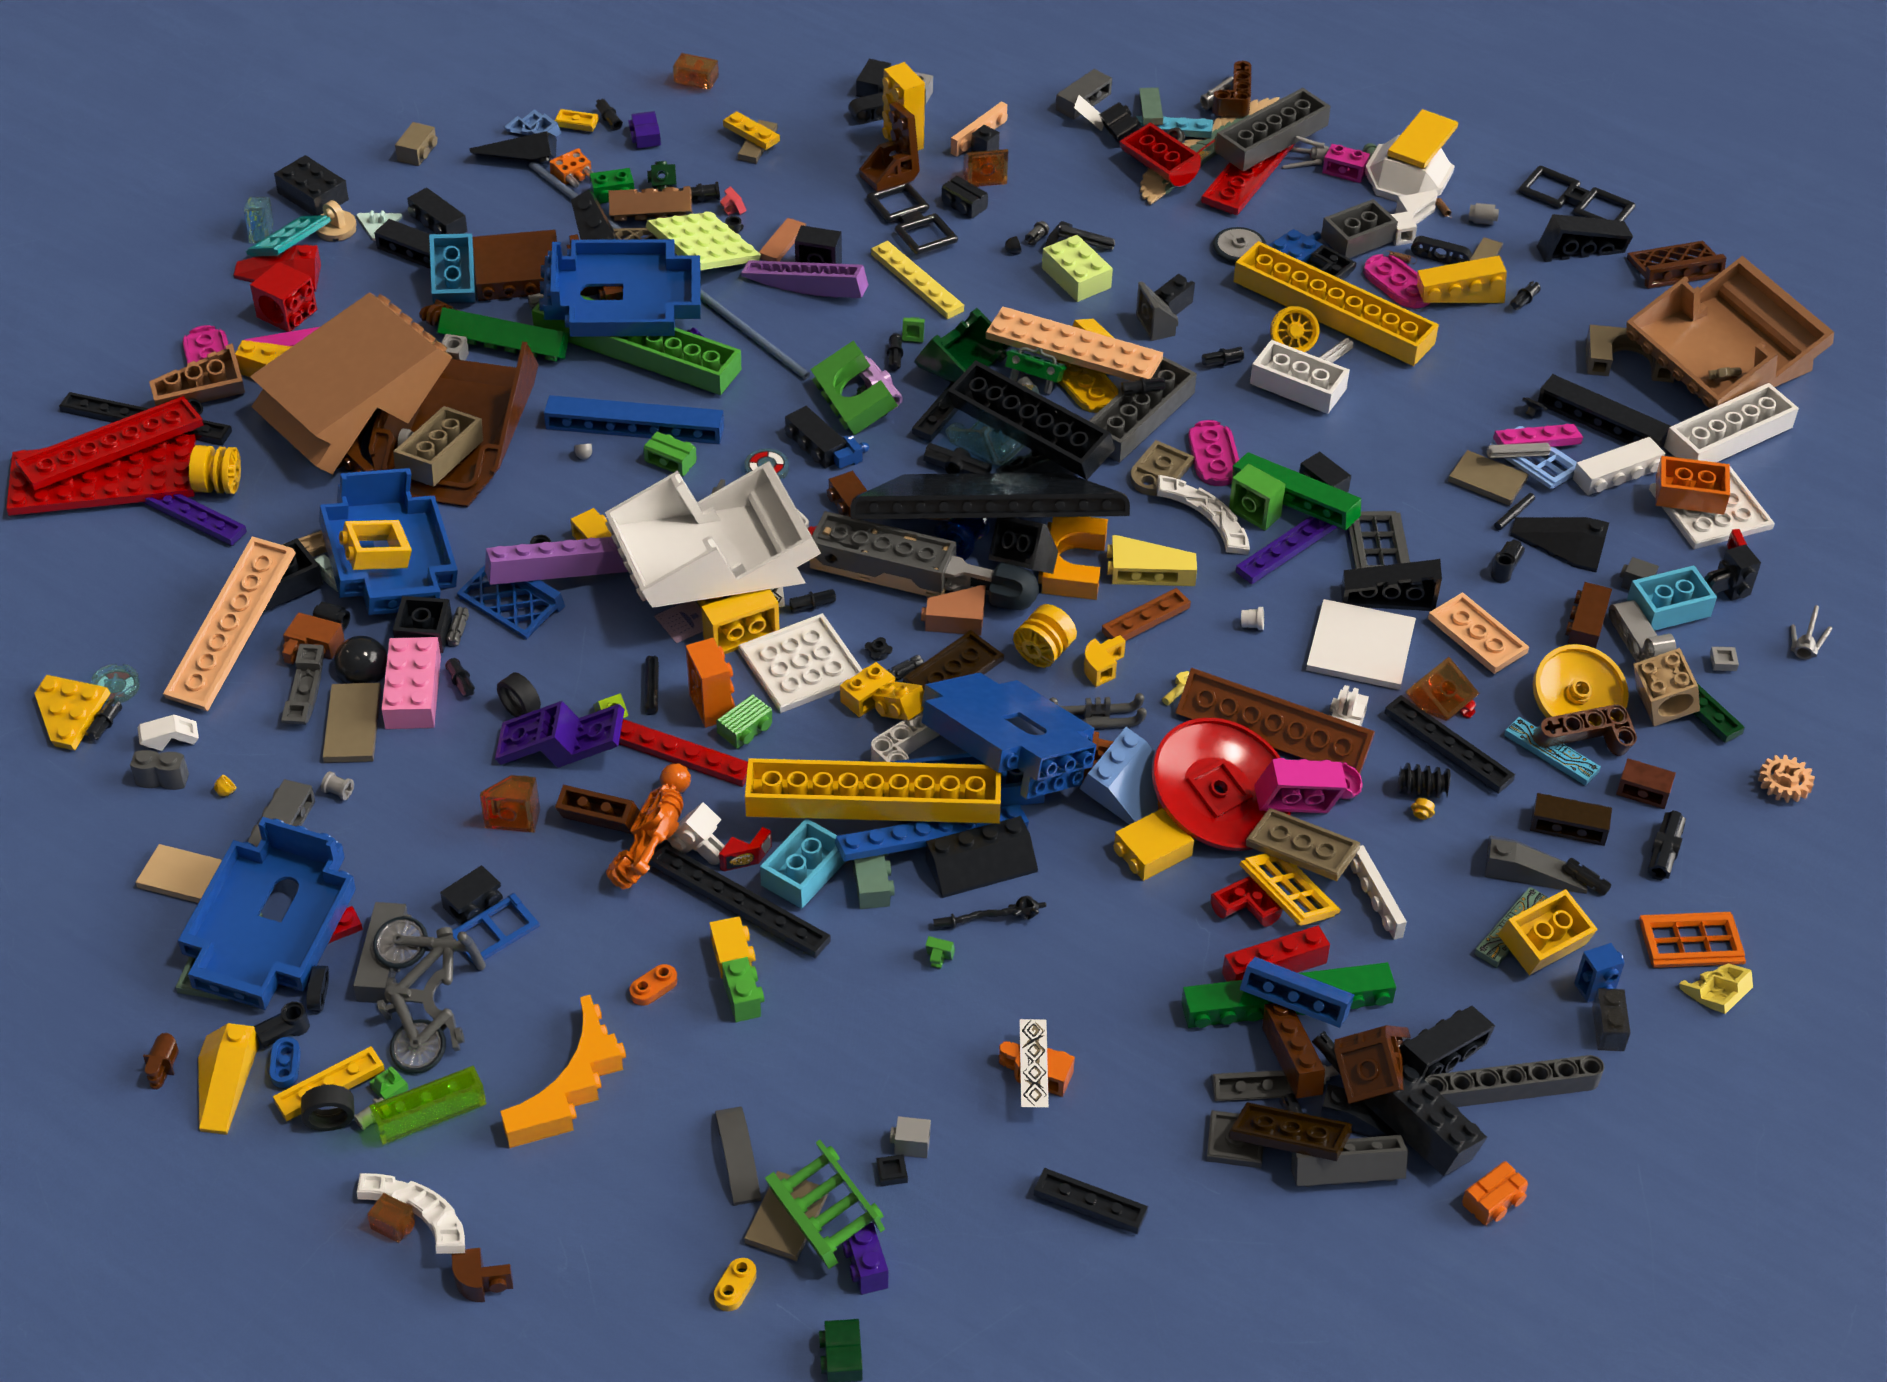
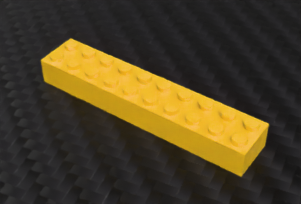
(1336, 303)
(872, 791)

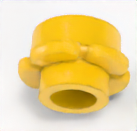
(1423, 808)

